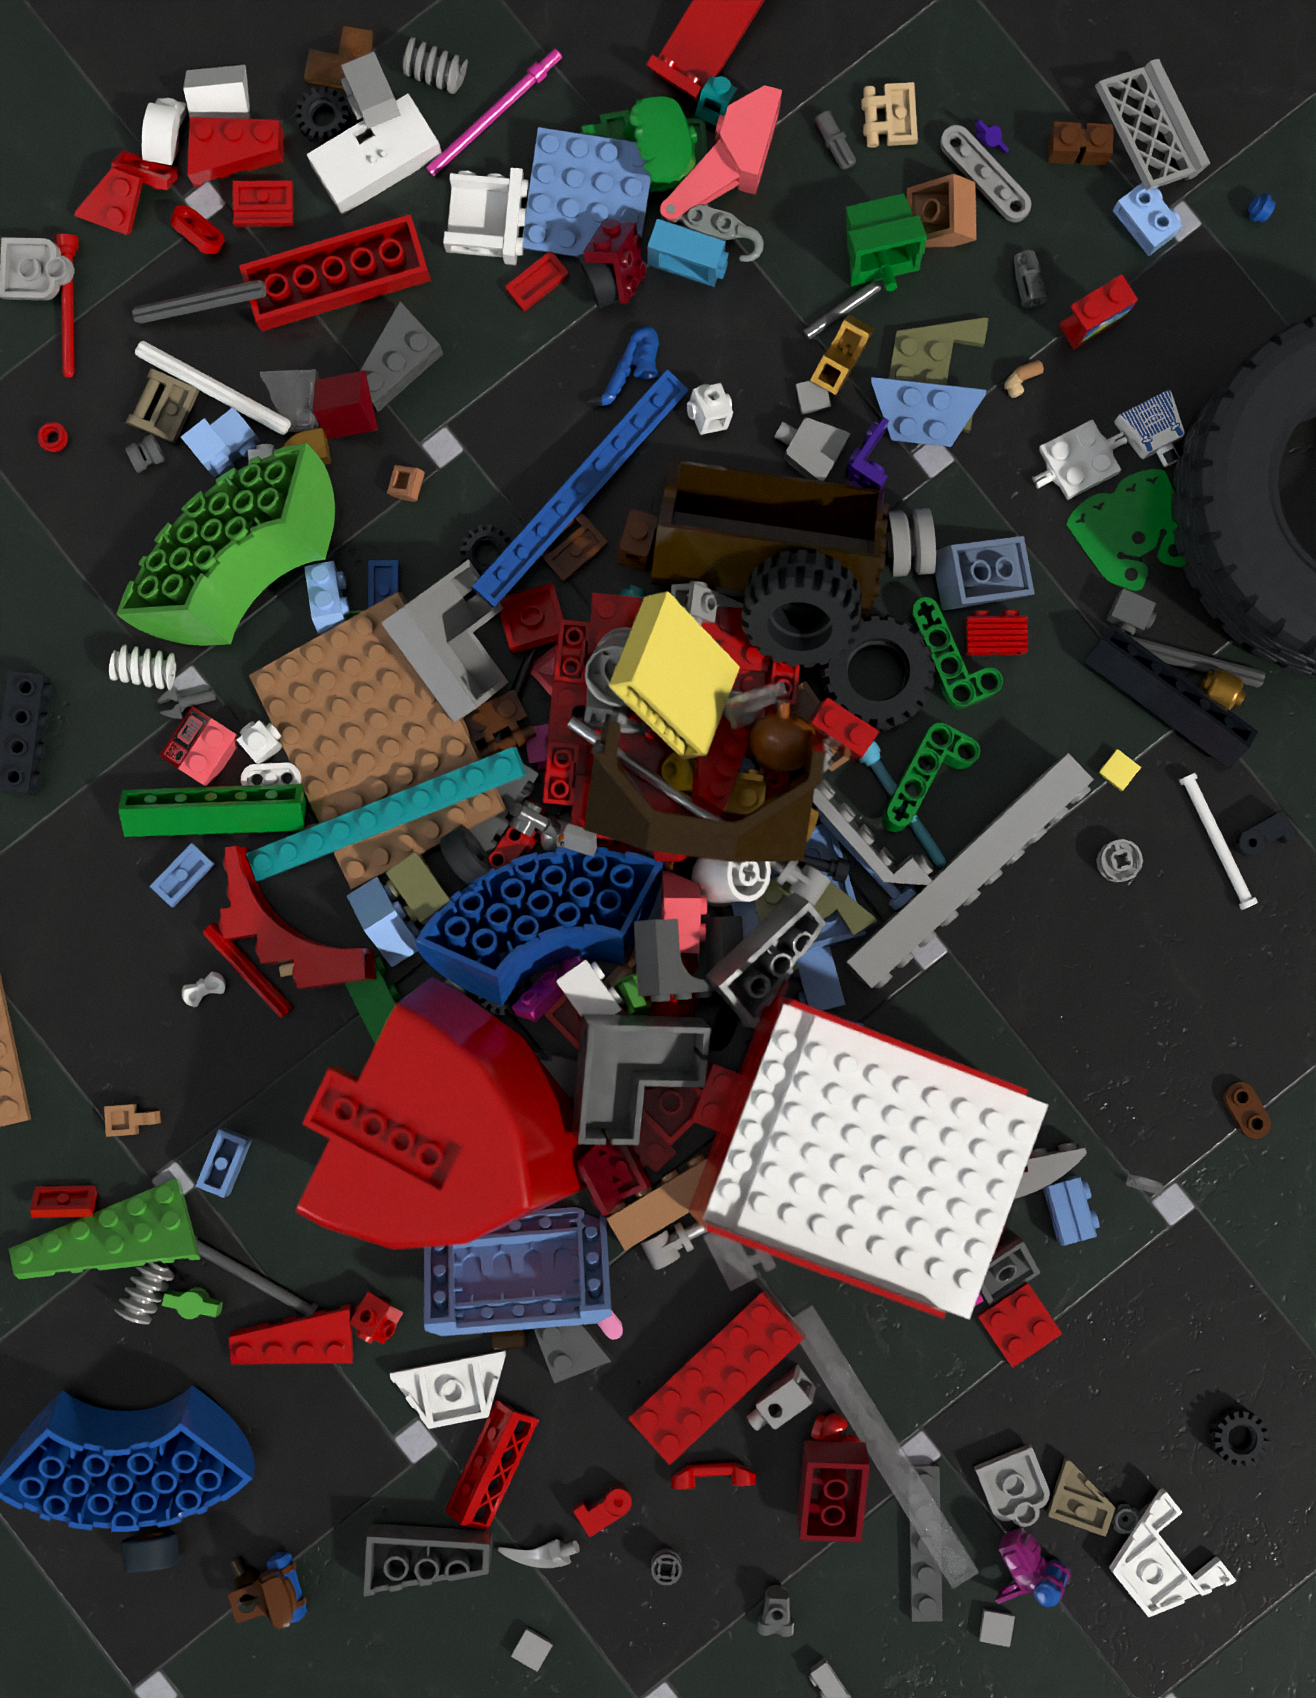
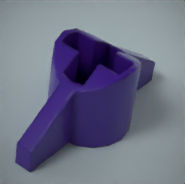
(989, 136)

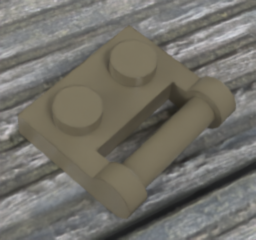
(171, 409)

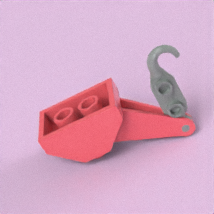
(733, 161)

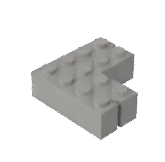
(440, 642)

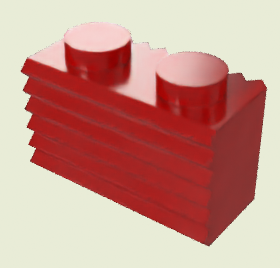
(995, 634)

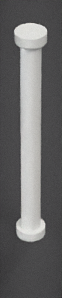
(1218, 841)

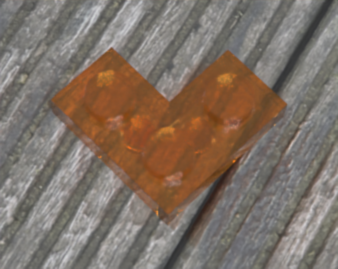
(326, 67)

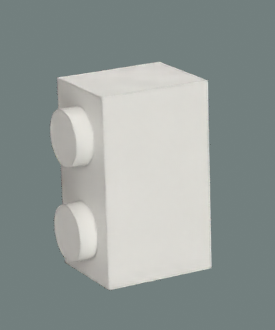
(587, 991)

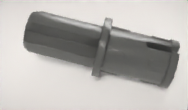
(835, 140)

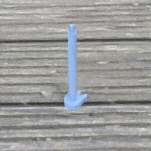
(898, 897)

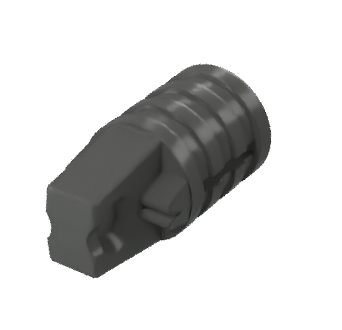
(1030, 279)

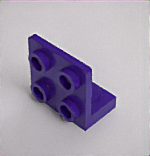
(861, 472)

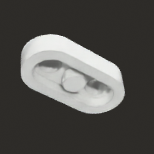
(271, 773)

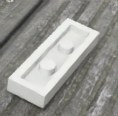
(515, 216)

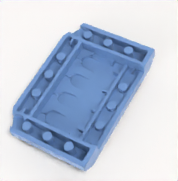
(521, 1276)

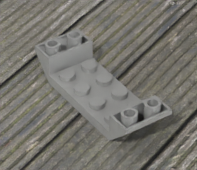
(911, 870)

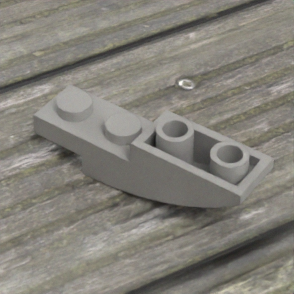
(1047, 1167)

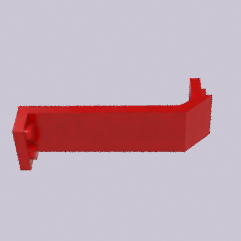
(703, 43)

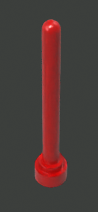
(68, 245)

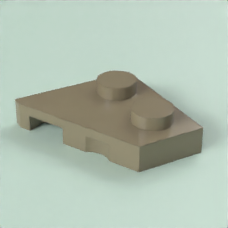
(1079, 1501)

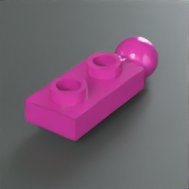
(544, 993)

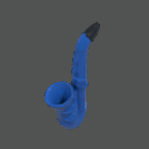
(639, 353)

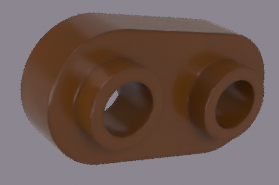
(1245, 1112)

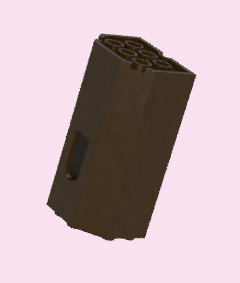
(730, 520)

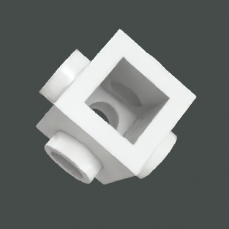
(710, 408)

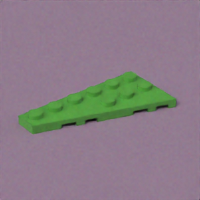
(124, 1235)

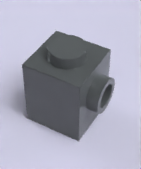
(1132, 612)

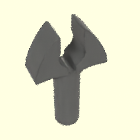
(184, 701)

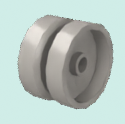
(910, 540)

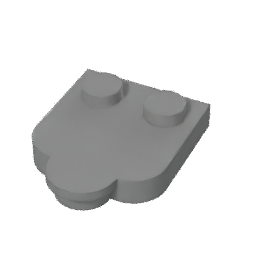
(32, 269)
(1014, 1486)

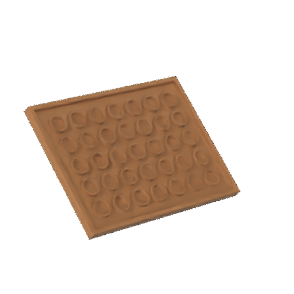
(366, 730)

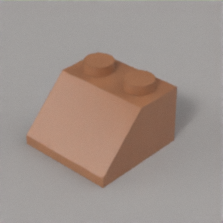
(945, 210)

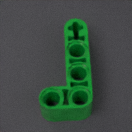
(949, 651)
(922, 779)

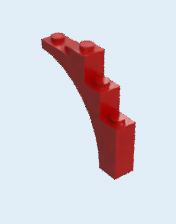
(278, 942)

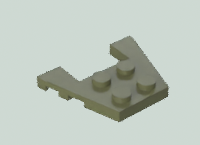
(926, 352)
(832, 900)

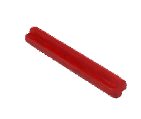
(248, 970)

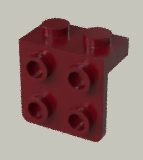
(621, 246)
(611, 1174)

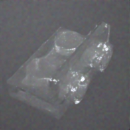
(749, 705)

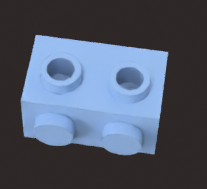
(1148, 218)
(326, 596)

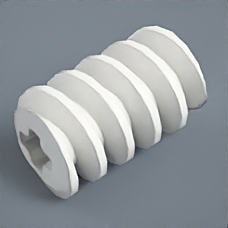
(142, 668)

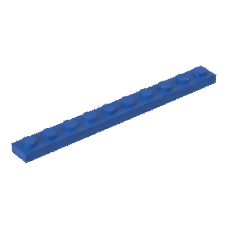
(579, 489)

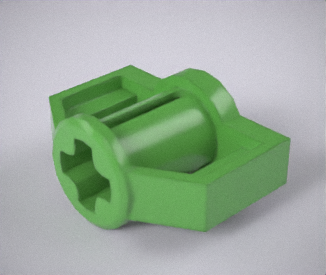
(629, 990)
(192, 1304)

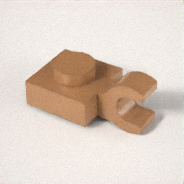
(124, 1119)

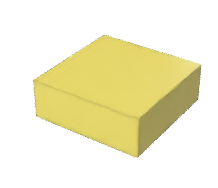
(1119, 770)

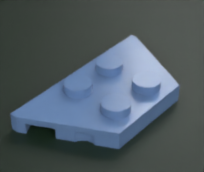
(925, 410)

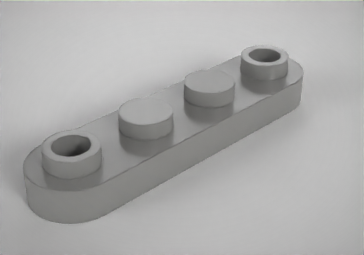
(986, 172)

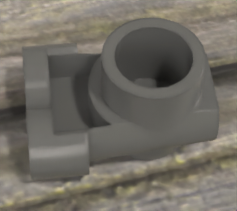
(528, 817)
(776, 1613)

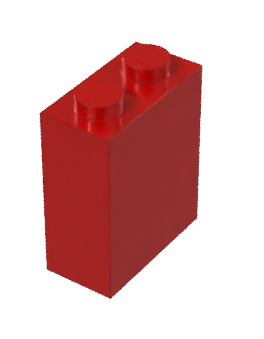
(842, 729)

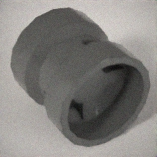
(150, 449)
(668, 1561)

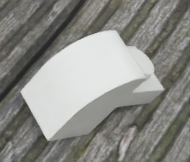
(161, 130)

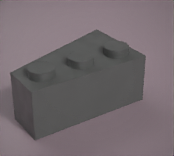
(399, 356)
(571, 1350)

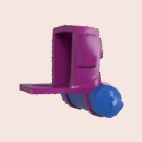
(1031, 1570)

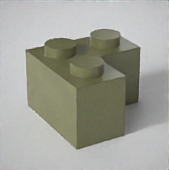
(418, 886)

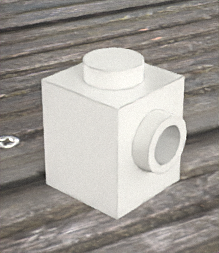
(260, 741)

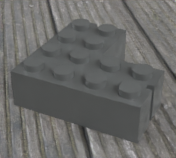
(621, 1058)

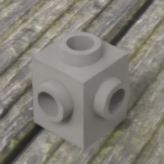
(697, 600)

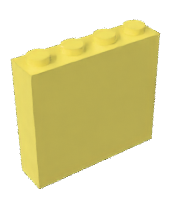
(674, 675)

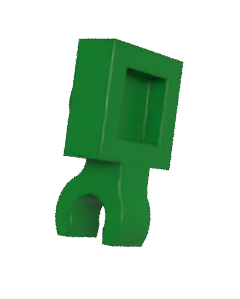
(609, 127)

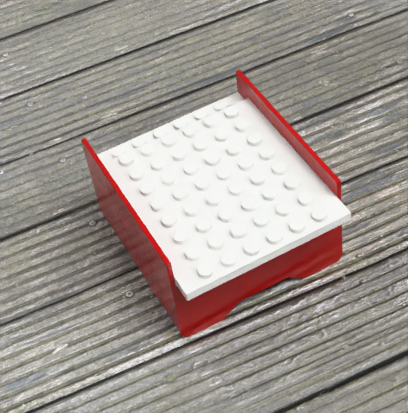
(863, 1157)

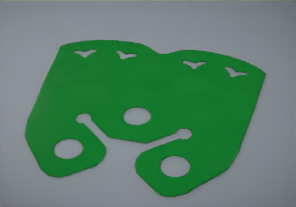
(1121, 516)

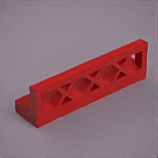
(486, 1465)

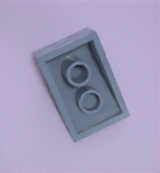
(983, 572)

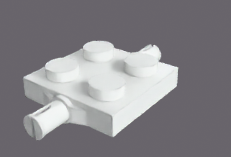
(1079, 459)

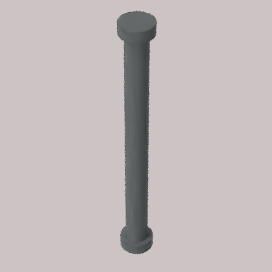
(255, 1279)

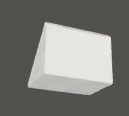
(217, 92)

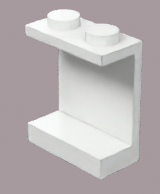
(477, 214)

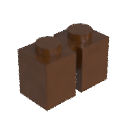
(1068, 137)

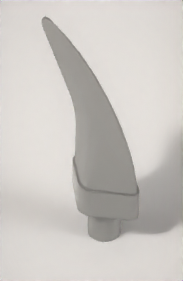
(547, 1556)

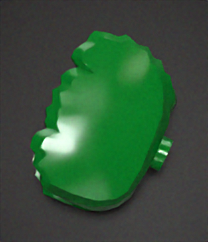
(663, 140)

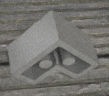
(369, 91)

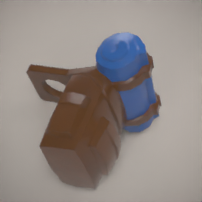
(278, 1594)

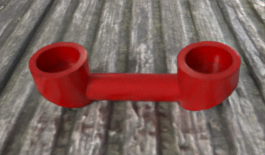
(686, 1476)

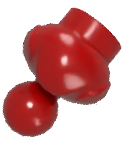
(832, 1429)

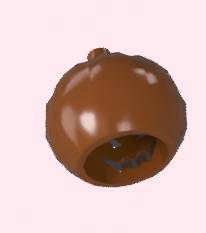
(780, 740)

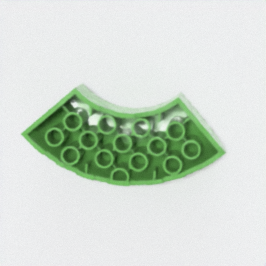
(232, 548)

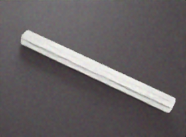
(212, 387)

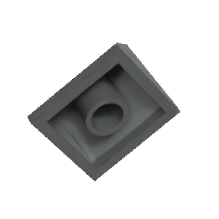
(1008, 1269)

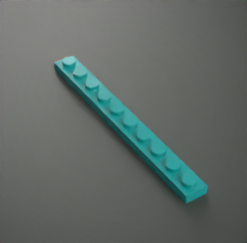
(387, 814)

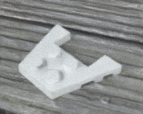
(1154, 1572)

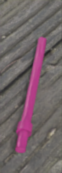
(535, 74)

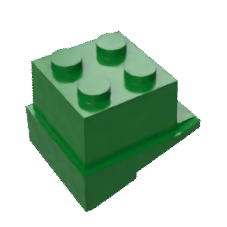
(883, 240)

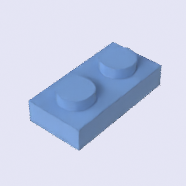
(182, 875)

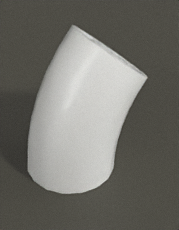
(730, 881)

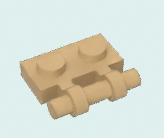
(899, 114)

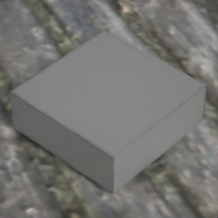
(812, 397)
(580, 840)
(996, 1627)
(532, 1649)

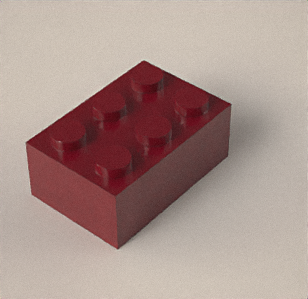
(833, 1491)

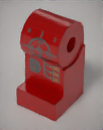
(605, 1510)

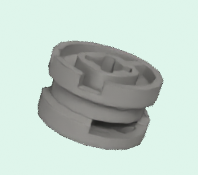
(1119, 860)

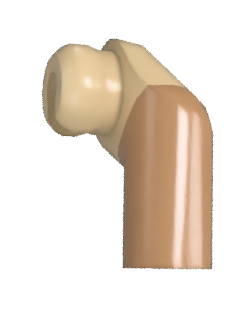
(1020, 374)

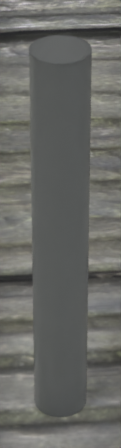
(841, 309)

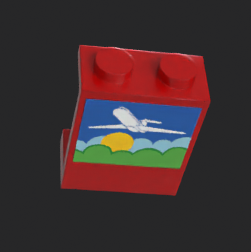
(1098, 312)

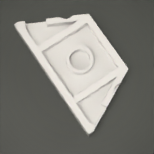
(452, 1389)

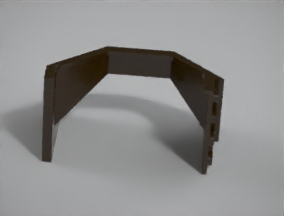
(767, 834)

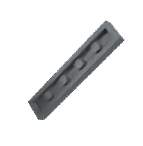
(924, 1571)

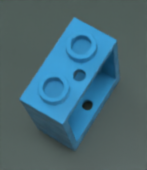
(687, 253)

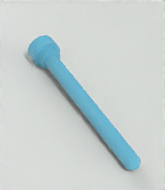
(872, 759)

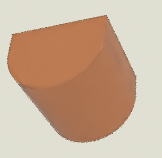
(405, 483)

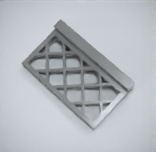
(1169, 119)

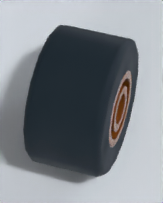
(150, 1552)

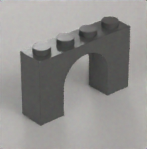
(660, 963)

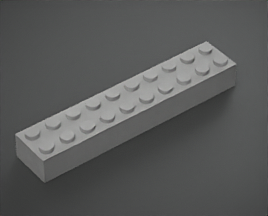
(972, 867)

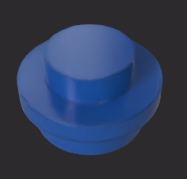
(1261, 207)

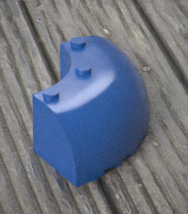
(539, 916)
(126, 1465)

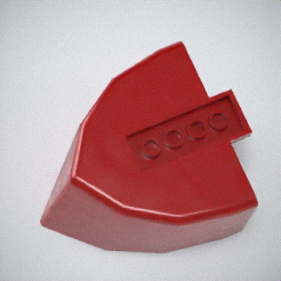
(440, 1131)

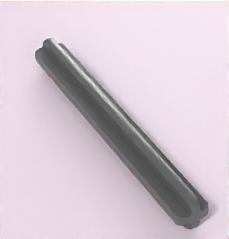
(199, 301)
(1201, 662)

